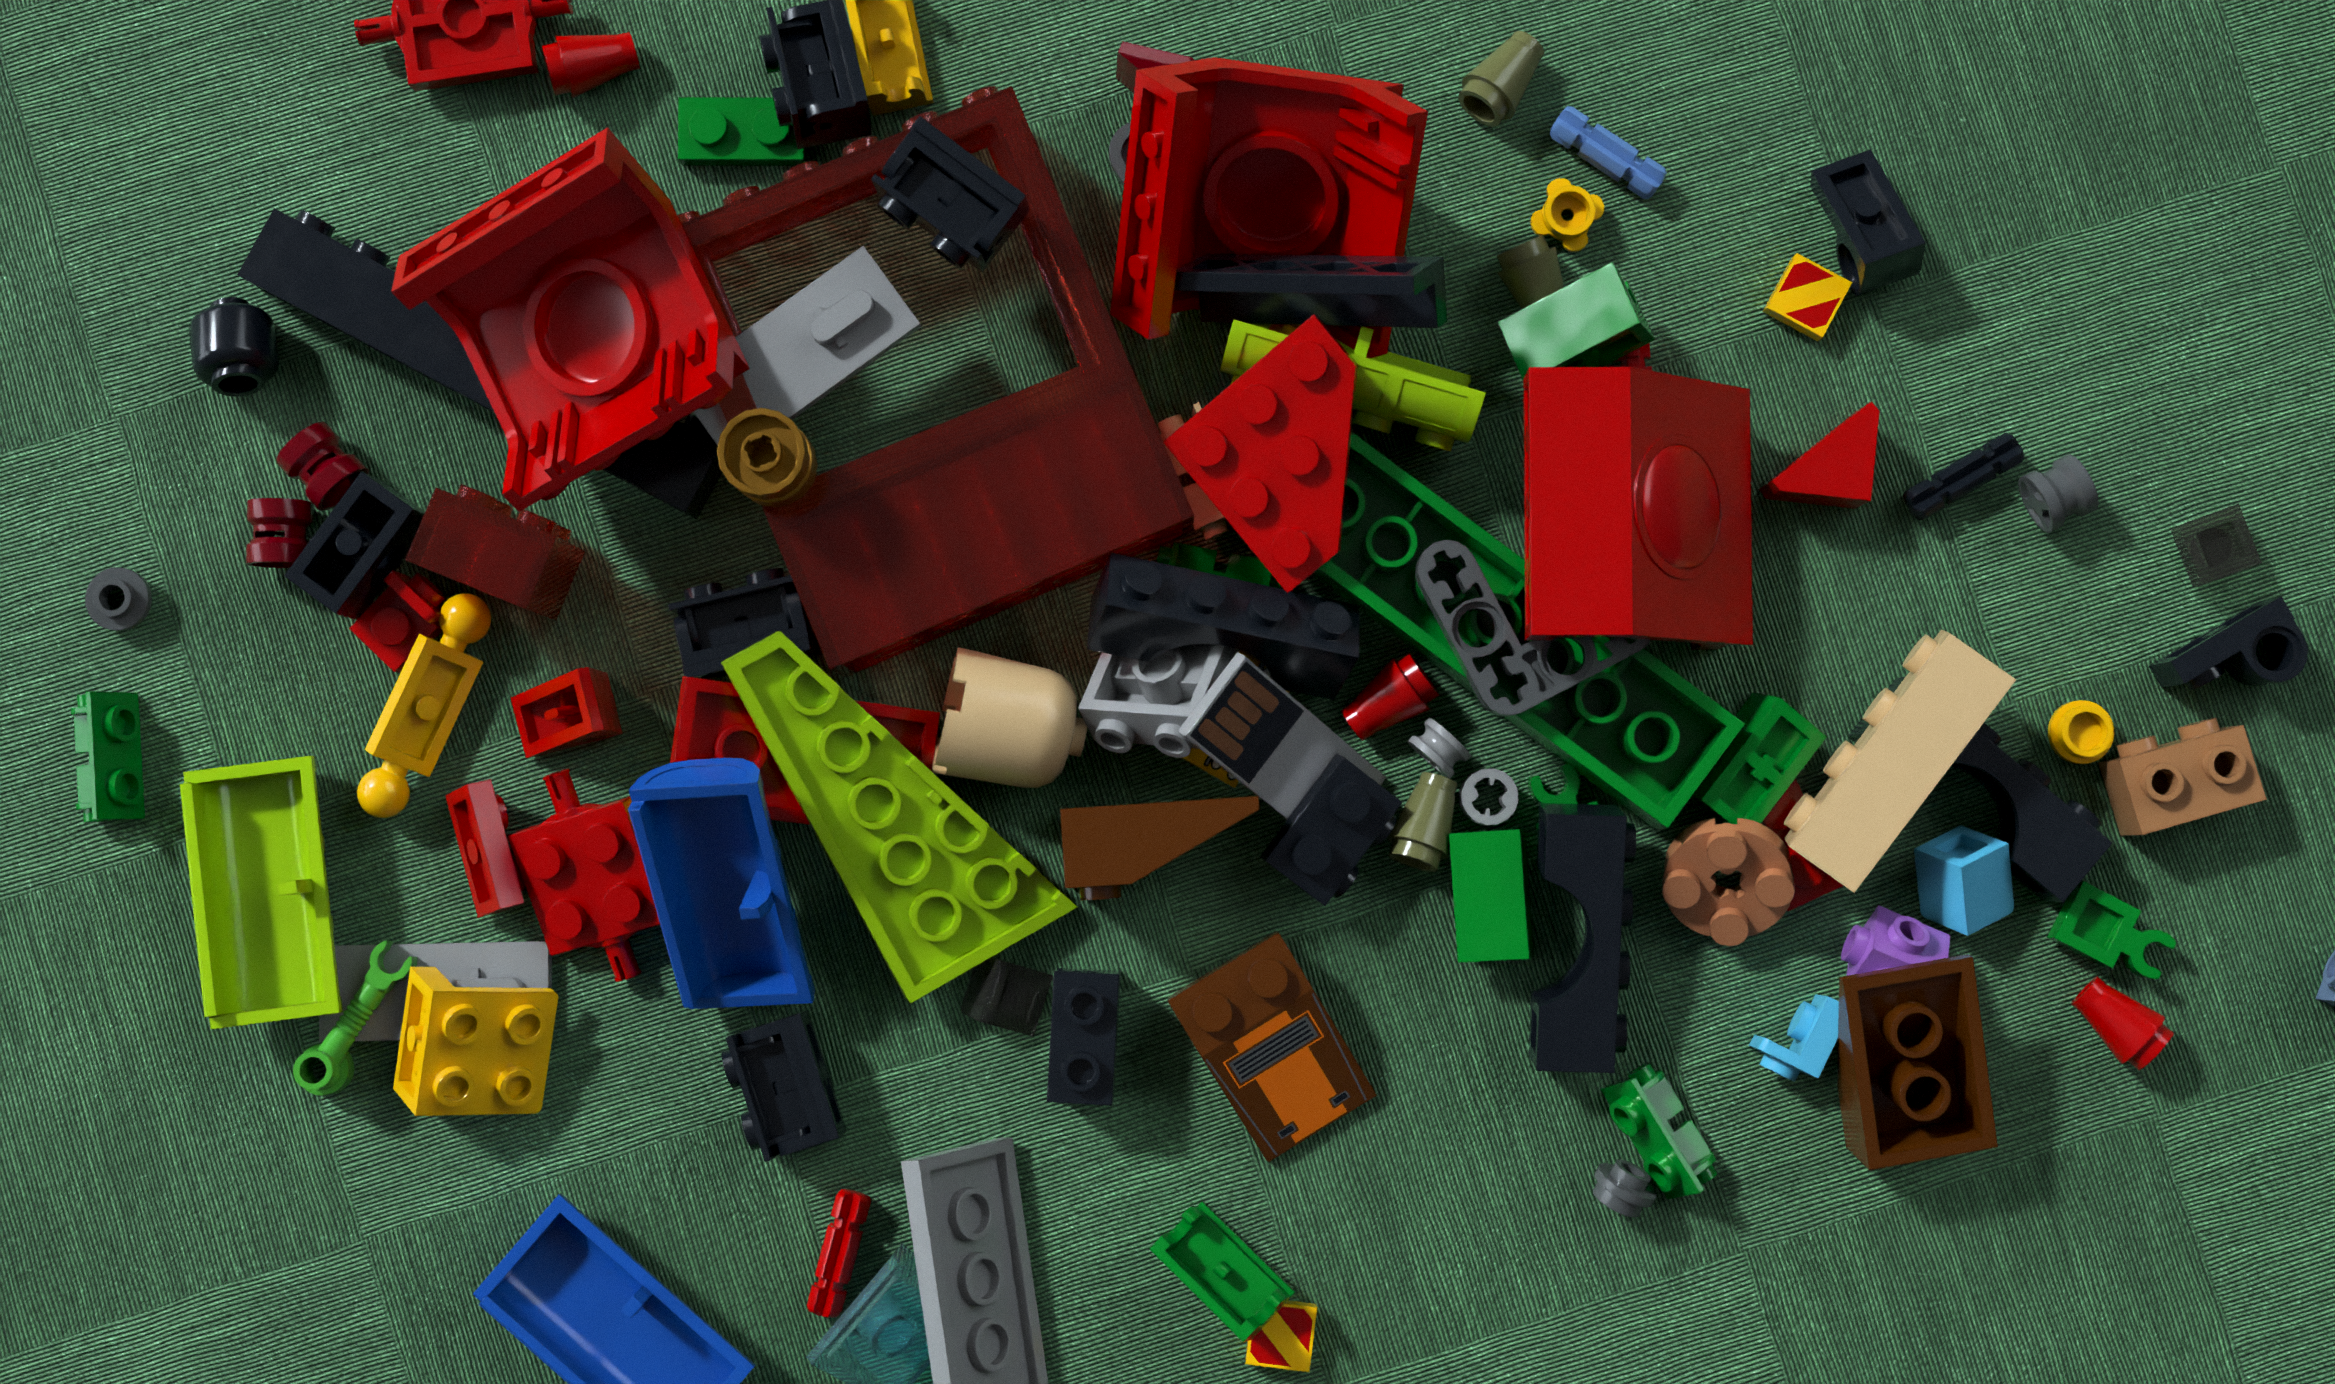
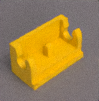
(889, 54)

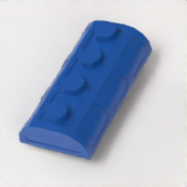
(719, 884)
(600, 1311)

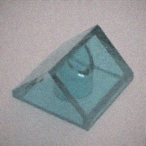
(880, 1331)

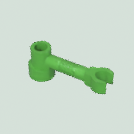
(335, 1046)

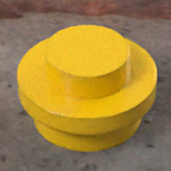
(2080, 732)

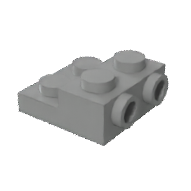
(1150, 700)

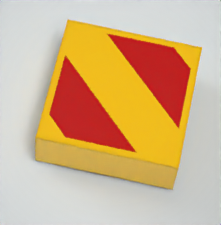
(1807, 297)
(1285, 1339)

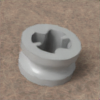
(1439, 748)
(1507, 800)

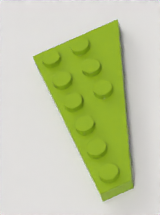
(909, 851)

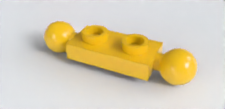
(424, 705)

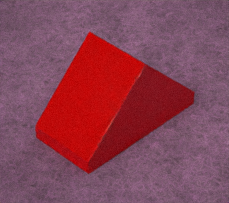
(1835, 469)
(566, 712)

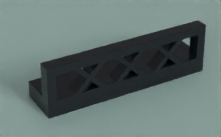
(1334, 287)

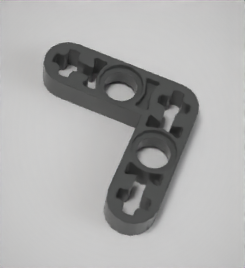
(1526, 660)

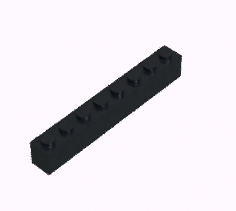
(354, 295)

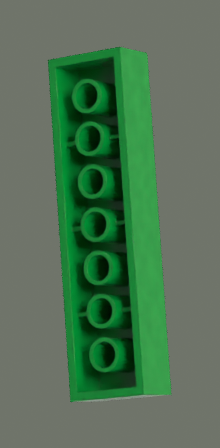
(1626, 729)

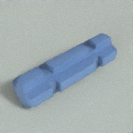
(1607, 152)

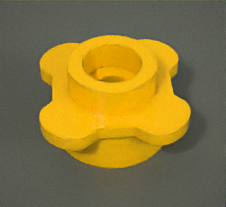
(1563, 197)

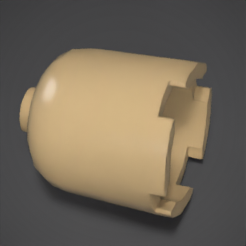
(1007, 722)

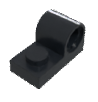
(1873, 229)
(2235, 647)

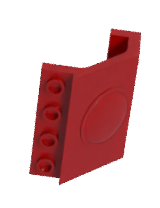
(1259, 165)
(577, 314)
(1637, 507)

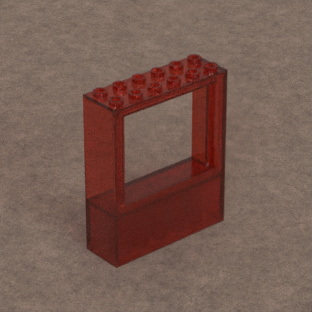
(991, 499)

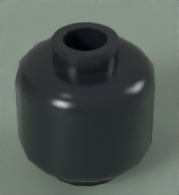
(233, 347)

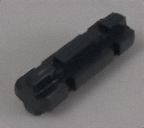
(1963, 476)

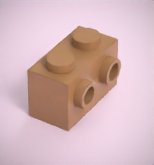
(2182, 779)

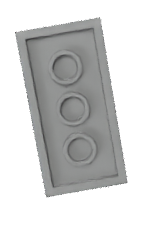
(974, 1265)

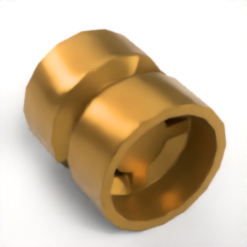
(767, 457)

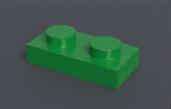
(734, 133)

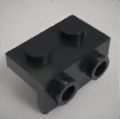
(1332, 830)

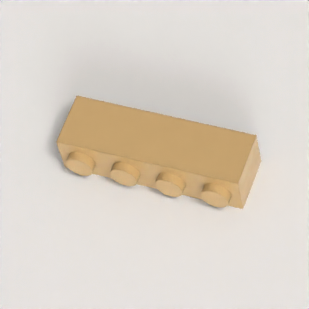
(1896, 759)

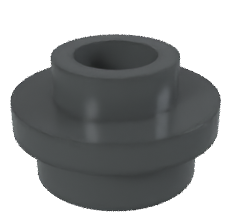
(136, 599)
(1623, 1187)

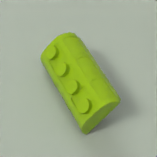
(1386, 387)
(260, 892)

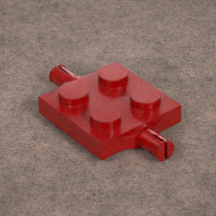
(461, 39)
(586, 876)

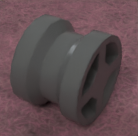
(2058, 493)

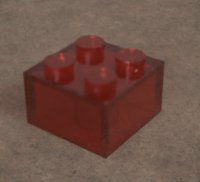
(482, 547)

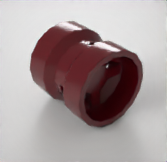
(320, 464)
(277, 518)

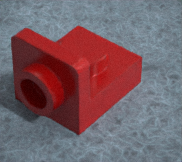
(399, 616)

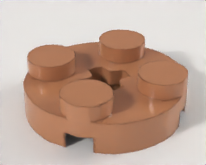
(1736, 911)

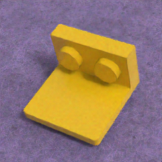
(473, 1047)

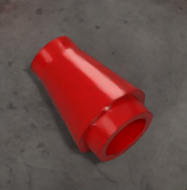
(588, 61)
(1391, 697)
(2123, 1024)

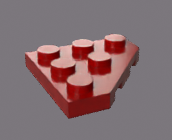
(1279, 451)

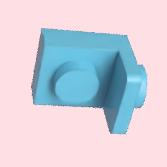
(1813, 1035)

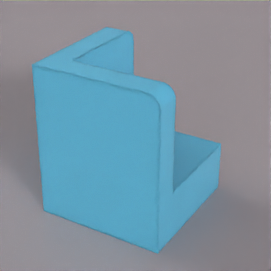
(1964, 880)

